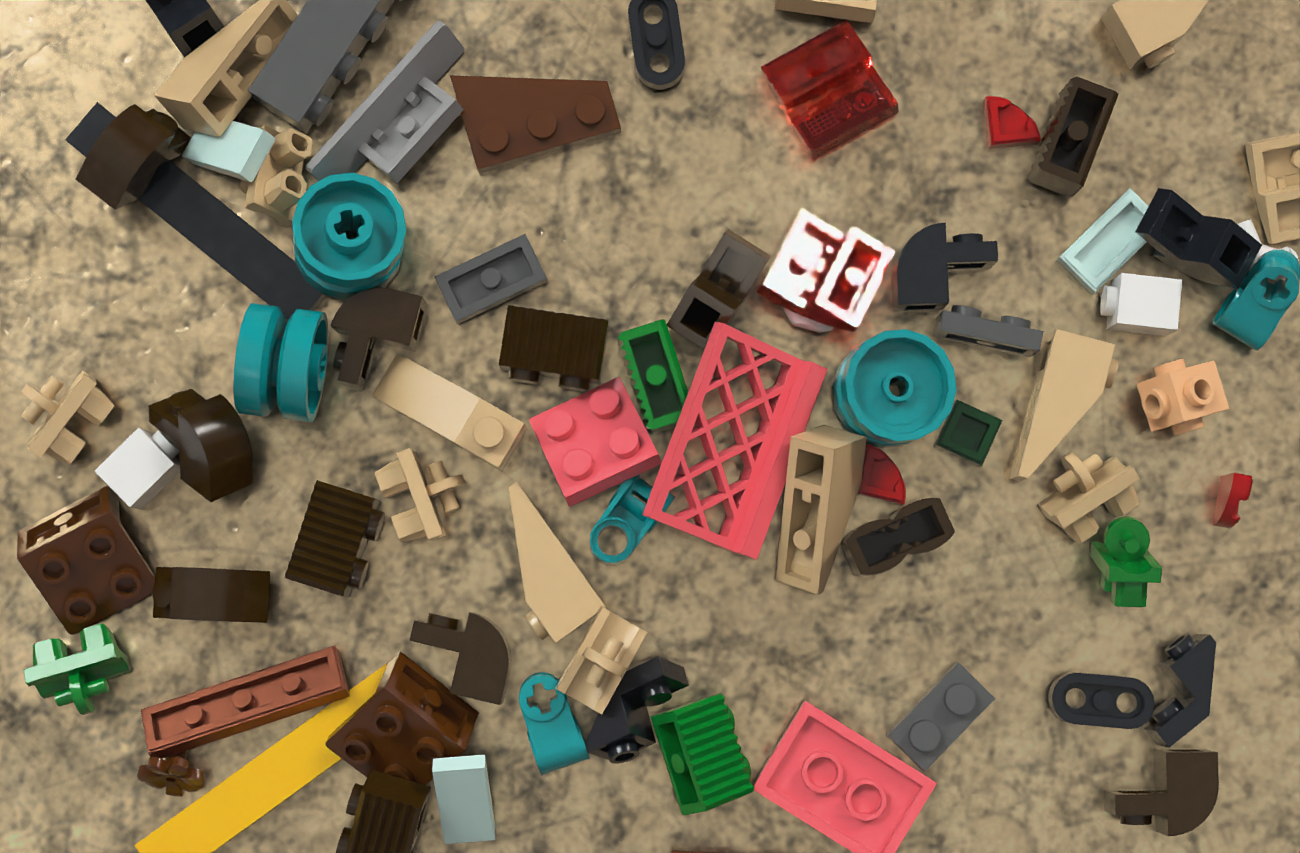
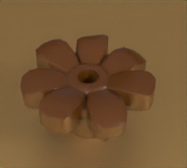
(172, 774)

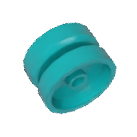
(344, 207)
(892, 359)
(281, 362)

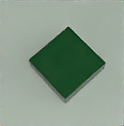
(968, 433)

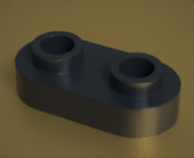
(656, 41)
(1099, 700)

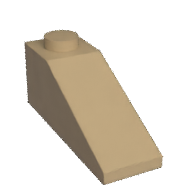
(1150, 28)
(215, 77)
(1065, 387)
(450, 411)
(817, 505)
(551, 579)

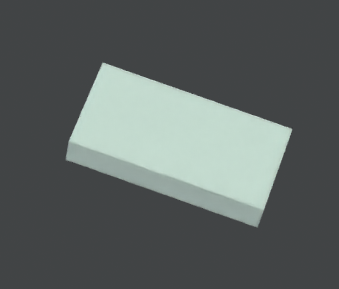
(235, 153)
(1106, 243)
(464, 799)

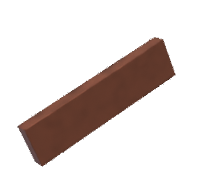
(244, 703)

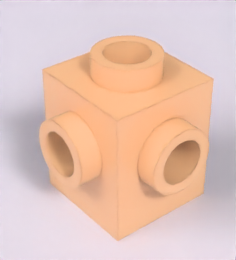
(1172, 400)

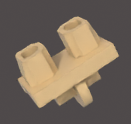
(280, 178)
(52, 435)
(408, 475)
(1086, 487)
(601, 660)

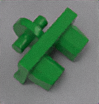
(1126, 562)
(80, 675)

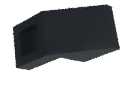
(1191, 672)
(625, 721)

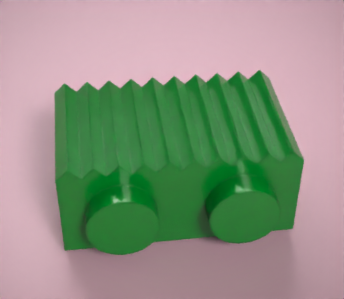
(654, 374)
(703, 754)

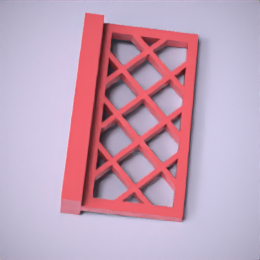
(765, 454)

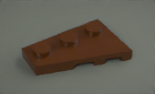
(531, 116)

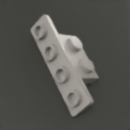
(399, 116)

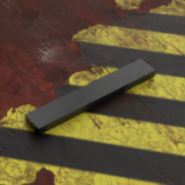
(213, 228)

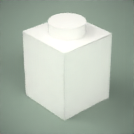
(1142, 304)
(141, 467)

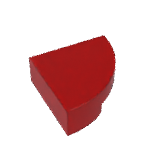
(1008, 124)
(881, 477)
(1231, 490)

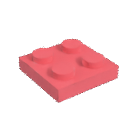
(595, 441)

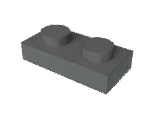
(491, 278)
(1008, 335)
(940, 716)

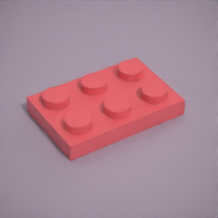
(843, 784)

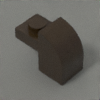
(129, 154)
(719, 288)
(374, 317)
(210, 440)
(211, 594)
(483, 654)
(1182, 794)

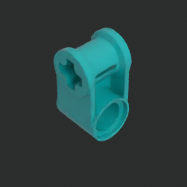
(1258, 306)
(626, 515)
(551, 731)

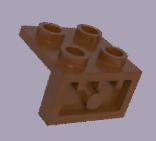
(85, 561)
(405, 725)

